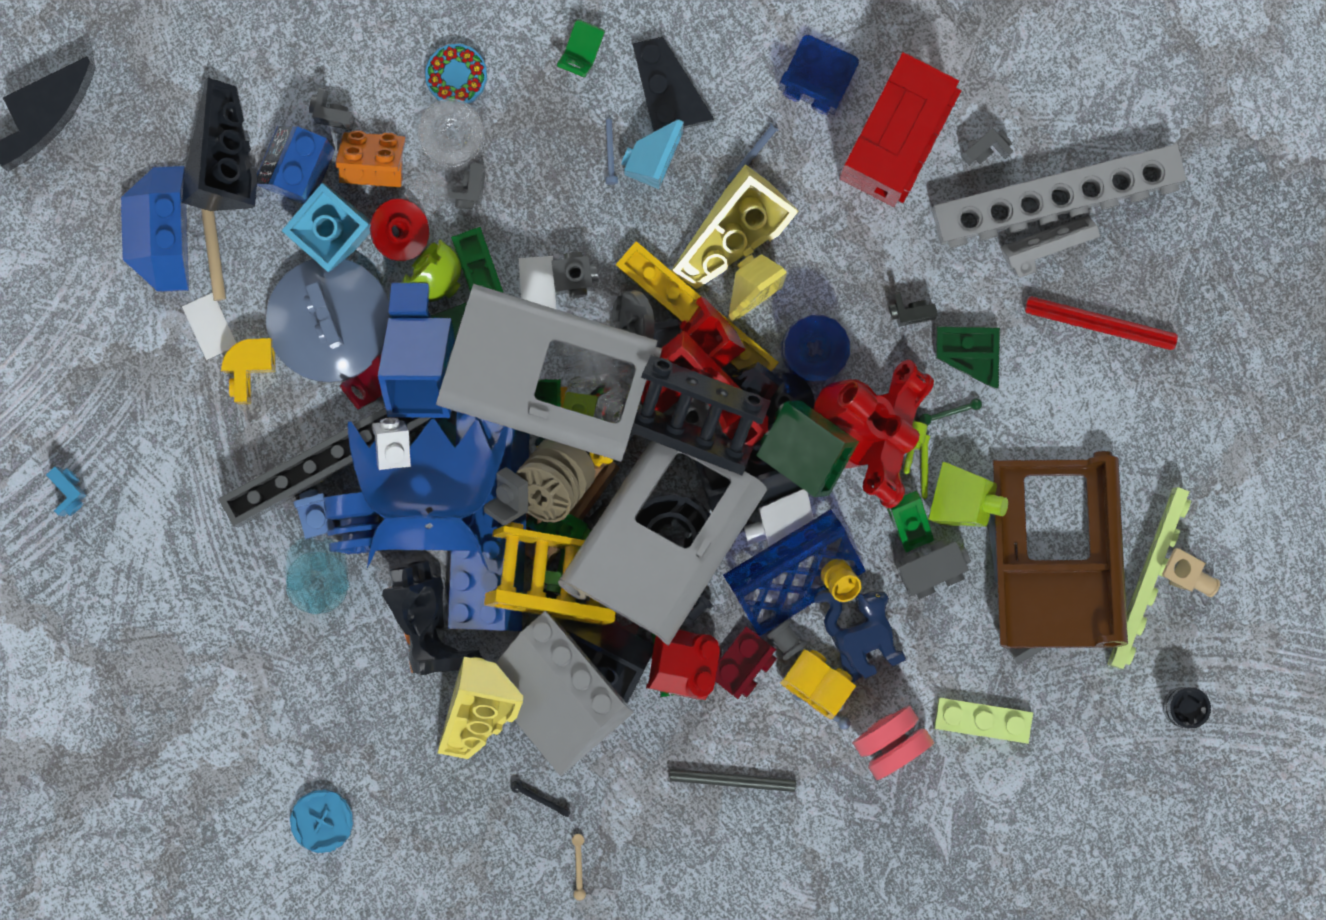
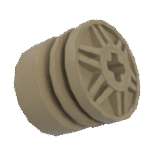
(556, 479)

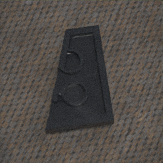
(667, 87)

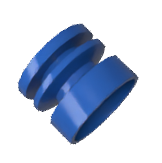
(356, 521)

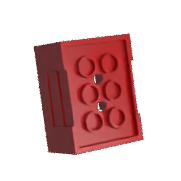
(901, 130)

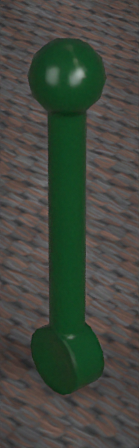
(975, 404)

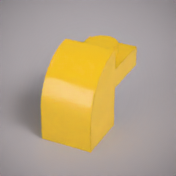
(247, 358)

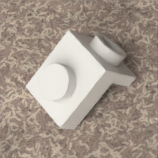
(392, 444)

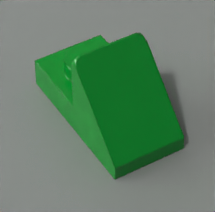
(911, 522)

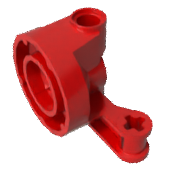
(879, 424)

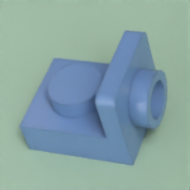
(312, 514)

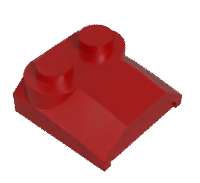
(685, 665)

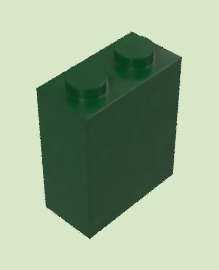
(807, 448)

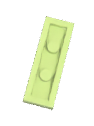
(983, 720)

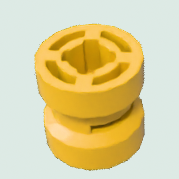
(841, 580)

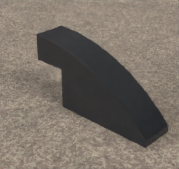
(43, 111)

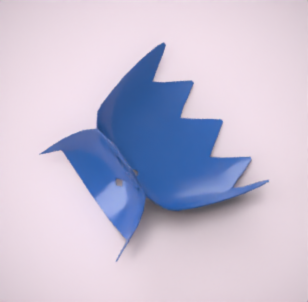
(440, 477)

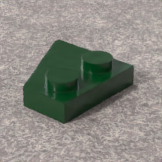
(971, 351)

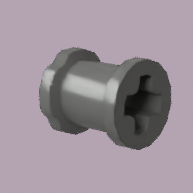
(786, 640)

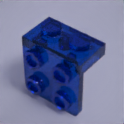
(818, 75)

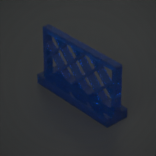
(785, 557)

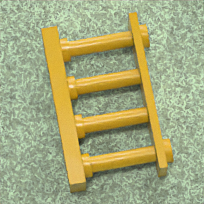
(535, 599)

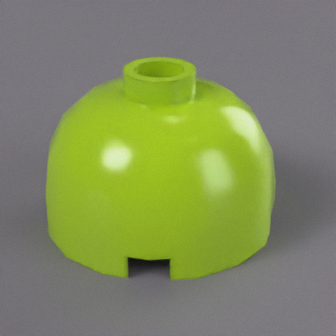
(439, 269)

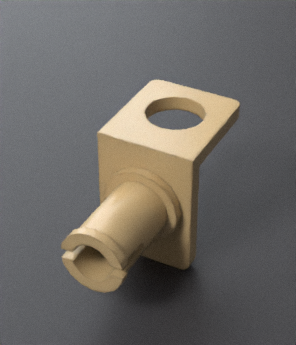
(1189, 574)

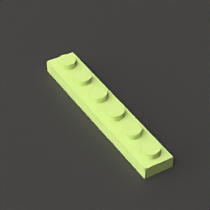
(1145, 592)

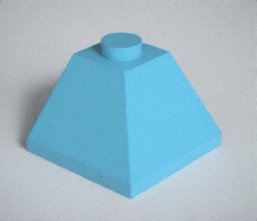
(653, 155)
(328, 227)

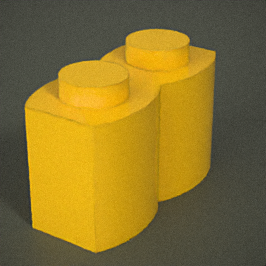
(818, 683)

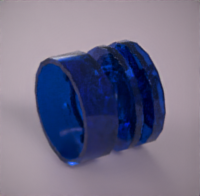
(833, 344)

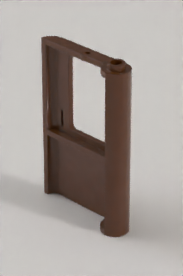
(1062, 599)

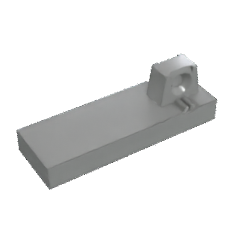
(1024, 252)

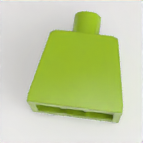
(965, 499)

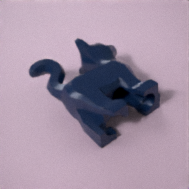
(864, 637)

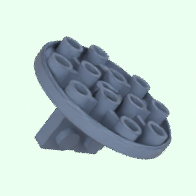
(328, 321)

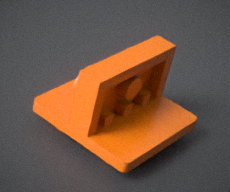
(371, 159)

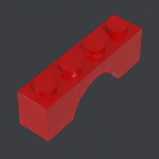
(688, 354)

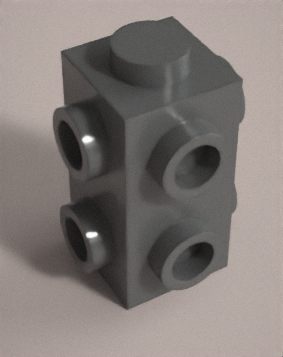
(943, 564)

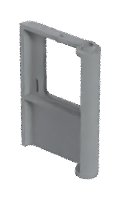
(501, 360)
(644, 572)

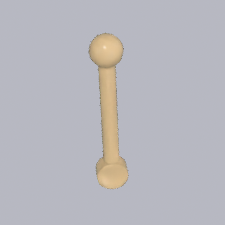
(579, 893)

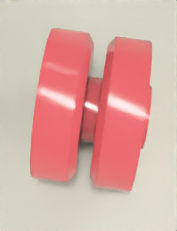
(895, 746)

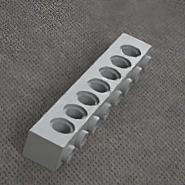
(1164, 161)

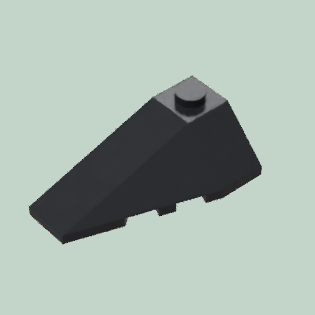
(218, 161)

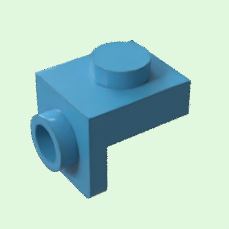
(67, 484)

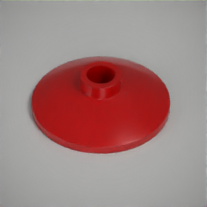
(411, 225)

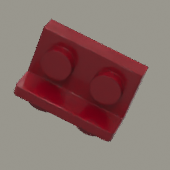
(743, 663)

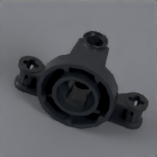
(660, 513)

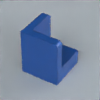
(409, 300)

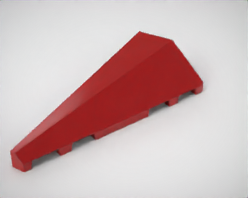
(713, 335)

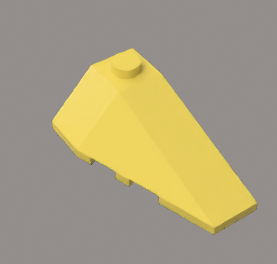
(738, 223)
(753, 284)
(478, 707)

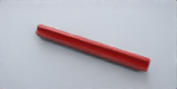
(1101, 323)

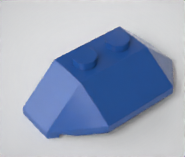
(157, 229)

